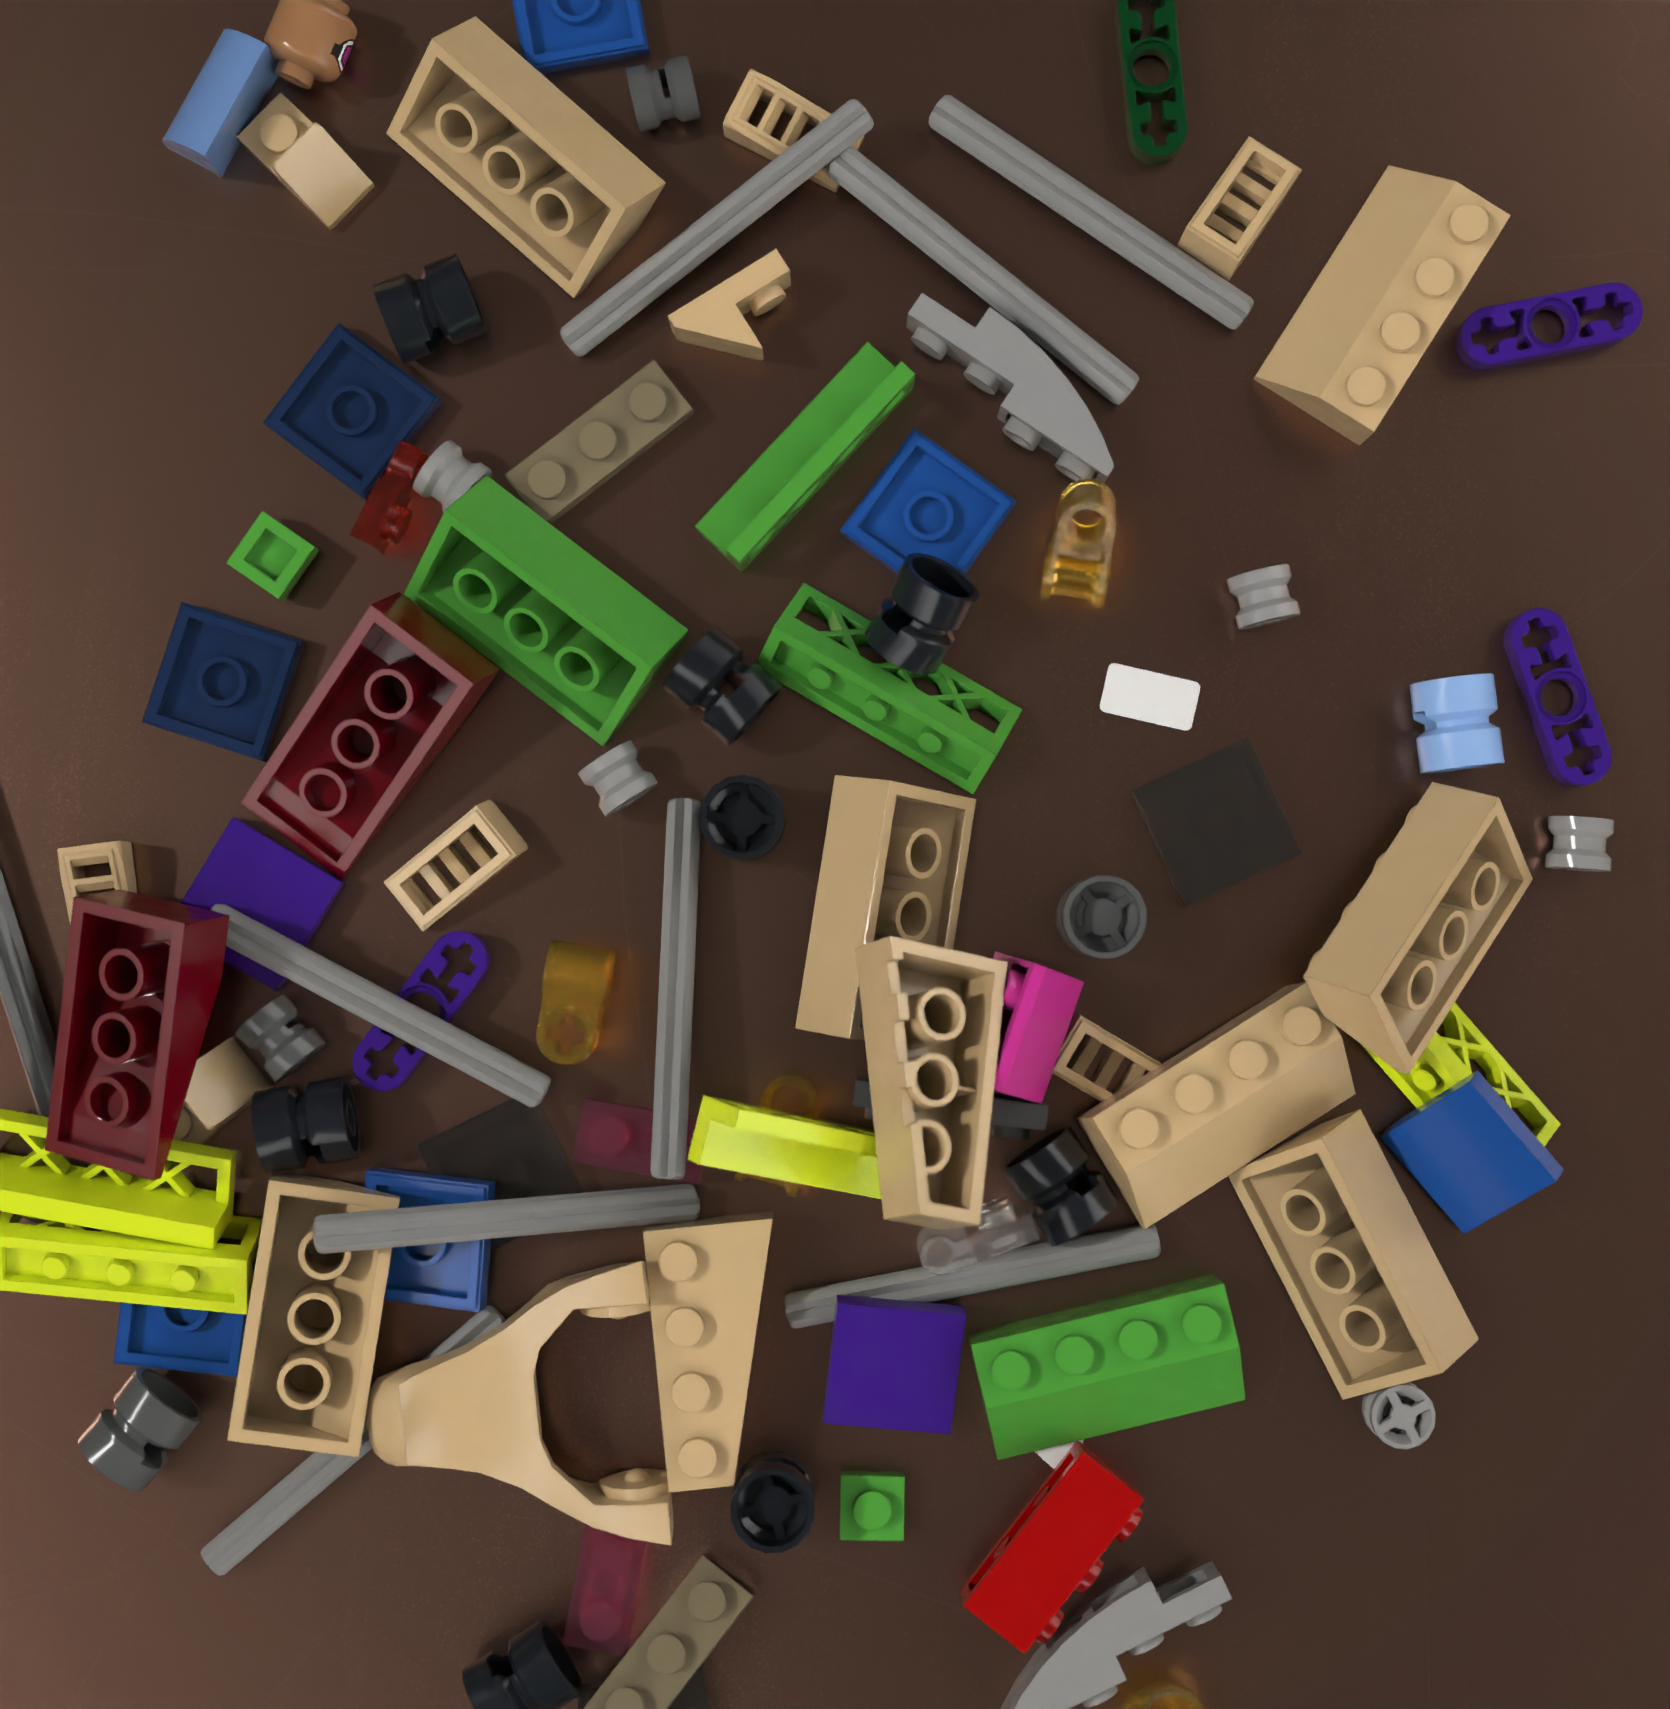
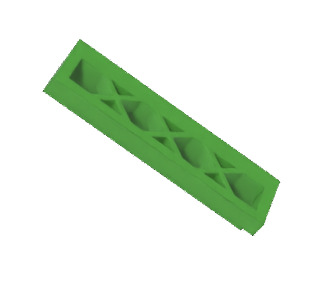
(805, 456)
(882, 695)

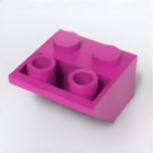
(1033, 1026)

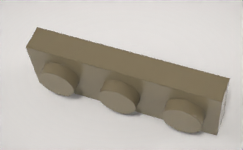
(600, 443)
(675, 1641)

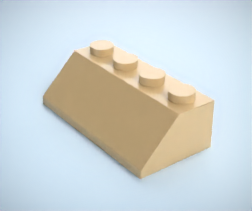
(523, 155)
(1381, 299)
(885, 870)
(1420, 924)
(1220, 1103)
(1354, 1257)
(310, 1323)

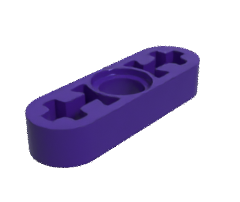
(1595, 333)
(1583, 706)
(438, 963)

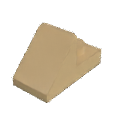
(306, 160)
(717, 315)
(219, 1091)

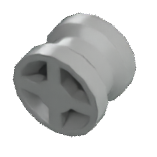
(448, 475)
(1263, 596)
(618, 778)
(1579, 843)
(1407, 1424)

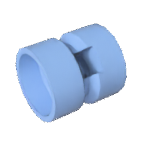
(1456, 723)

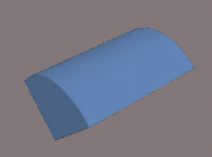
(222, 101)

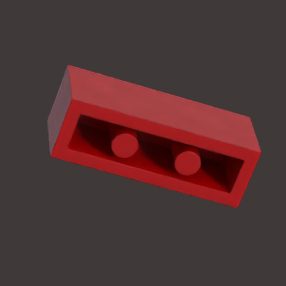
(1053, 1548)

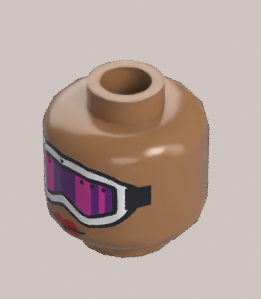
(310, 40)

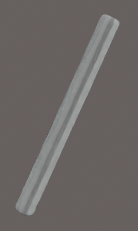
(1090, 212)
(717, 227)
(983, 275)
(676, 989)
(384, 1009)
(504, 1218)
(1005, 1270)
(312, 1475)

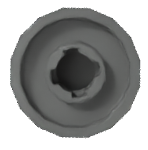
(1101, 917)
(133, 1438)

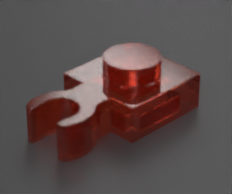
(386, 511)

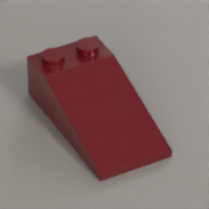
(368, 732)
(131, 1026)

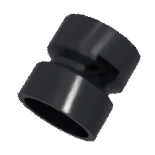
(429, 308)
(924, 609)
(706, 669)
(742, 818)
(304, 1125)
(1062, 1188)
(773, 1502)
(529, 1676)

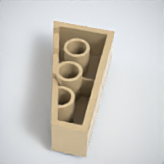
(931, 1075)
(704, 1326)

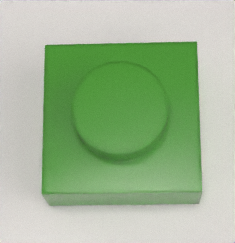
(272, 556)
(872, 1505)

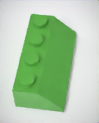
(543, 609)
(1108, 1366)

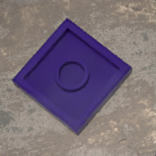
(267, 885)
(893, 1364)

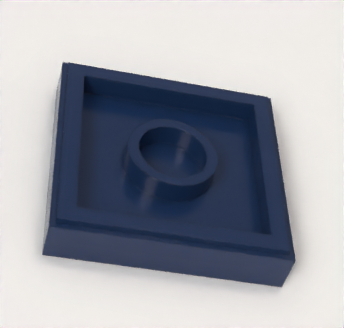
(352, 410)
(224, 682)

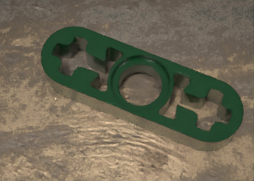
(1171, 113)

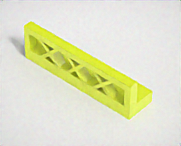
(1448, 1062)
(785, 1147)
(115, 1199)
(128, 1268)

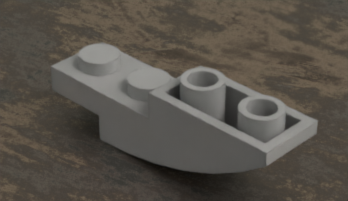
(1039, 400)
(1128, 1615)

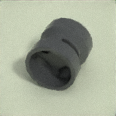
(649, 98)
(280, 1038)

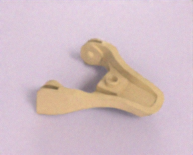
(483, 1411)

